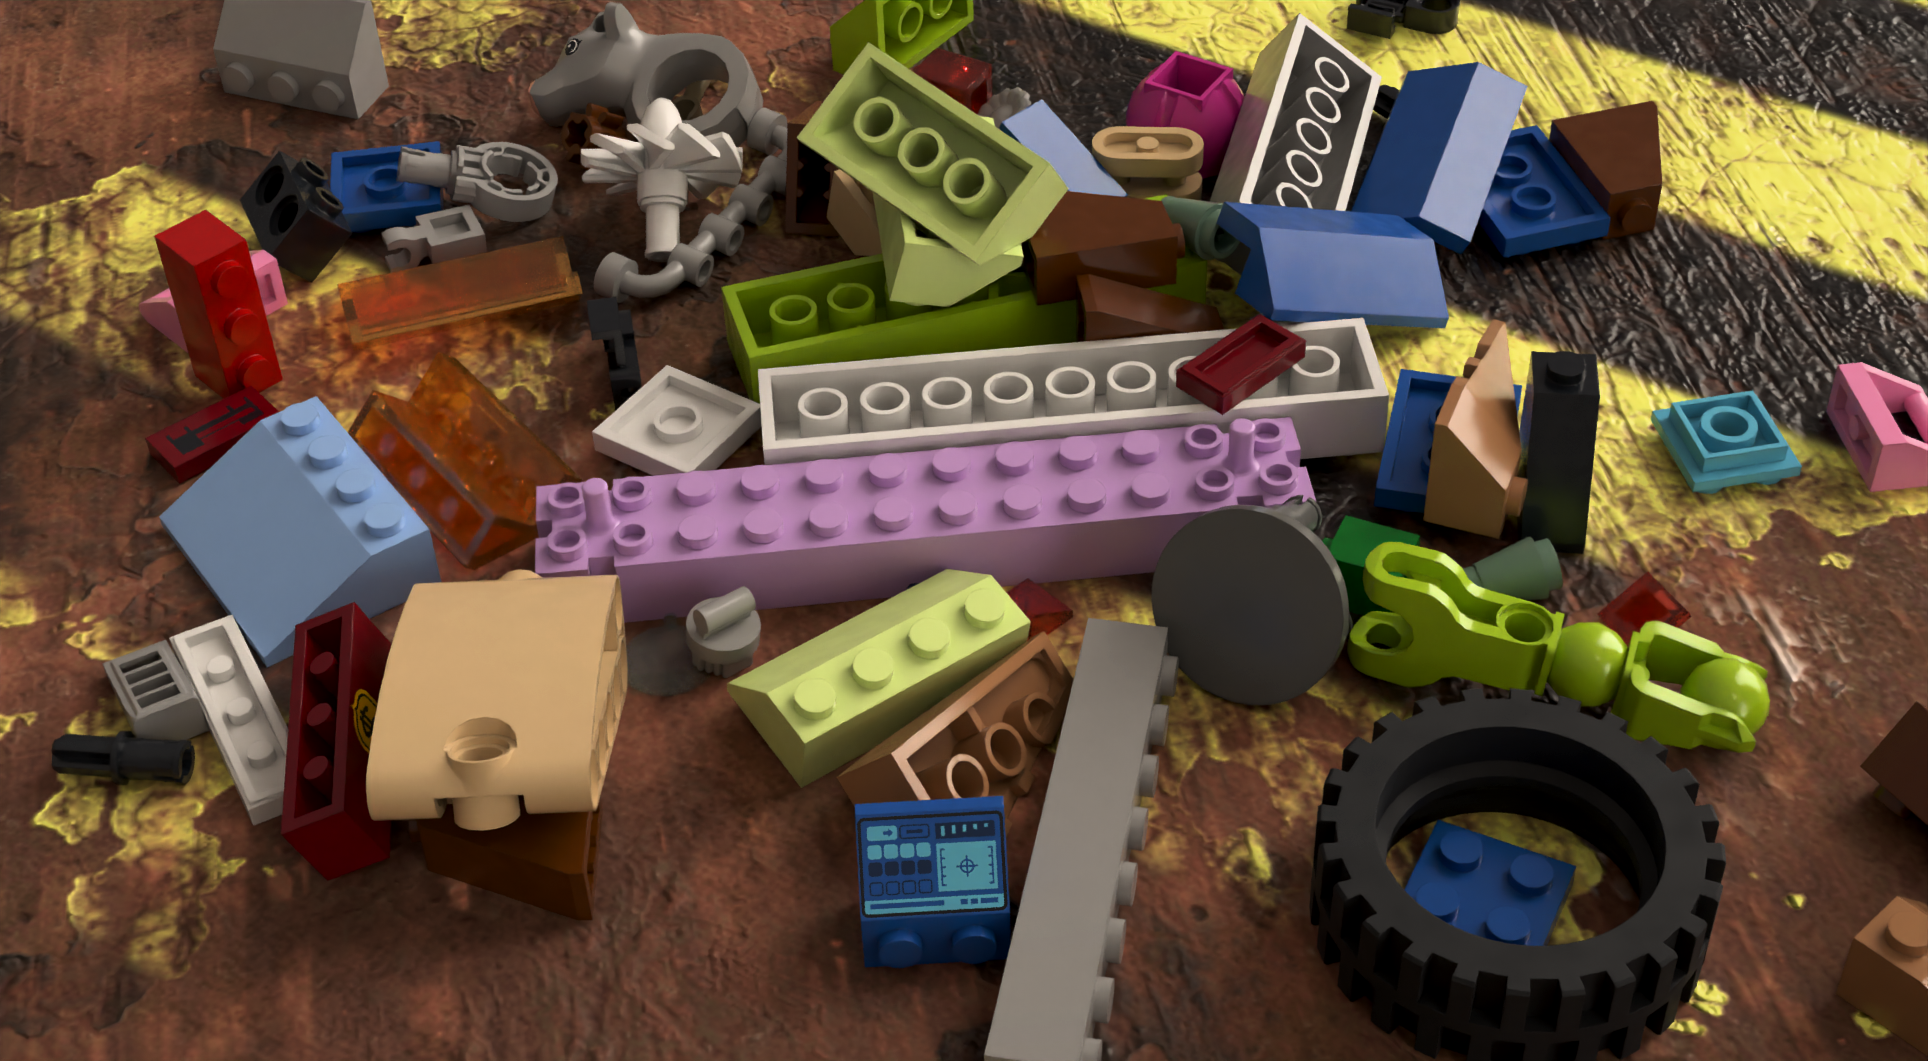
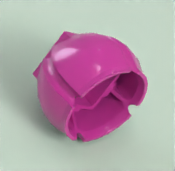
(1190, 96)

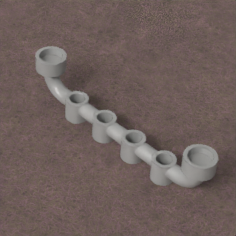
(692, 263)

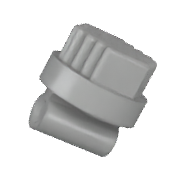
(724, 633)

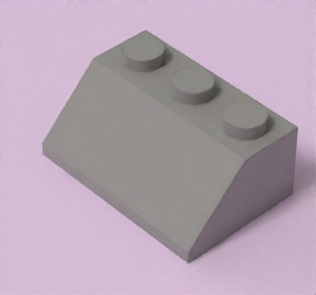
(302, 53)

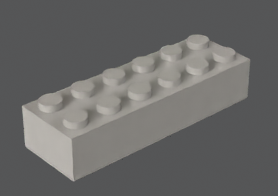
(1298, 127)

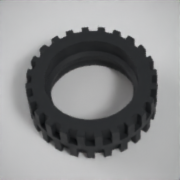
(1492, 994)

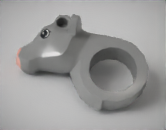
(629, 69)

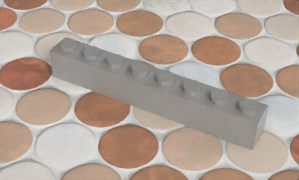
(1082, 849)

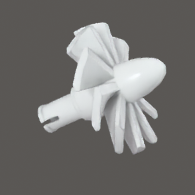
(662, 169)

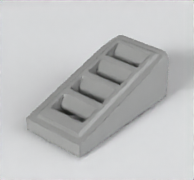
(156, 694)

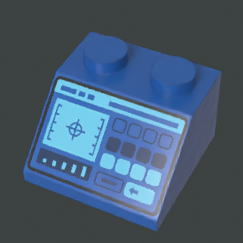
(933, 881)

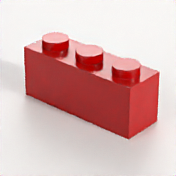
(218, 305)

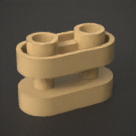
(1152, 160)

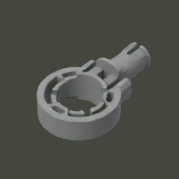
(470, 175)

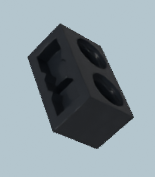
(296, 215)

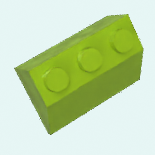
(897, 27)

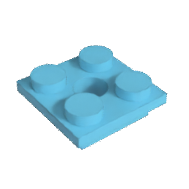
(1725, 442)

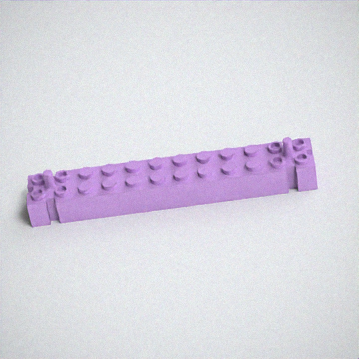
(899, 518)

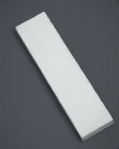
(237, 712)

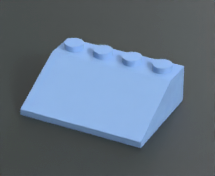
(298, 529)

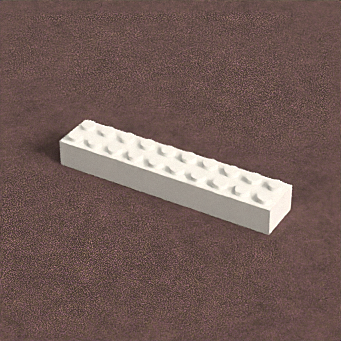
(1065, 392)

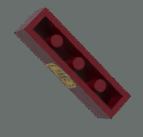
(330, 729)

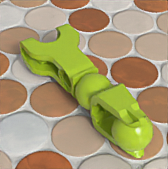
(1491, 638)

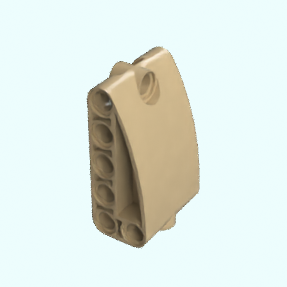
(499, 699)

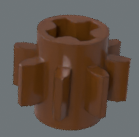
(580, 127)

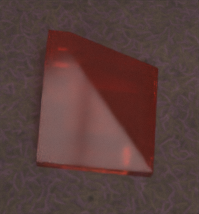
(1641, 603)
(1040, 607)

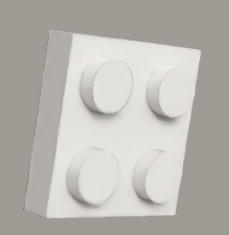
(677, 425)

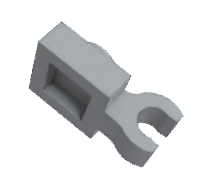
(439, 235)

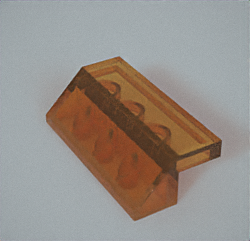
(458, 293)
(460, 461)

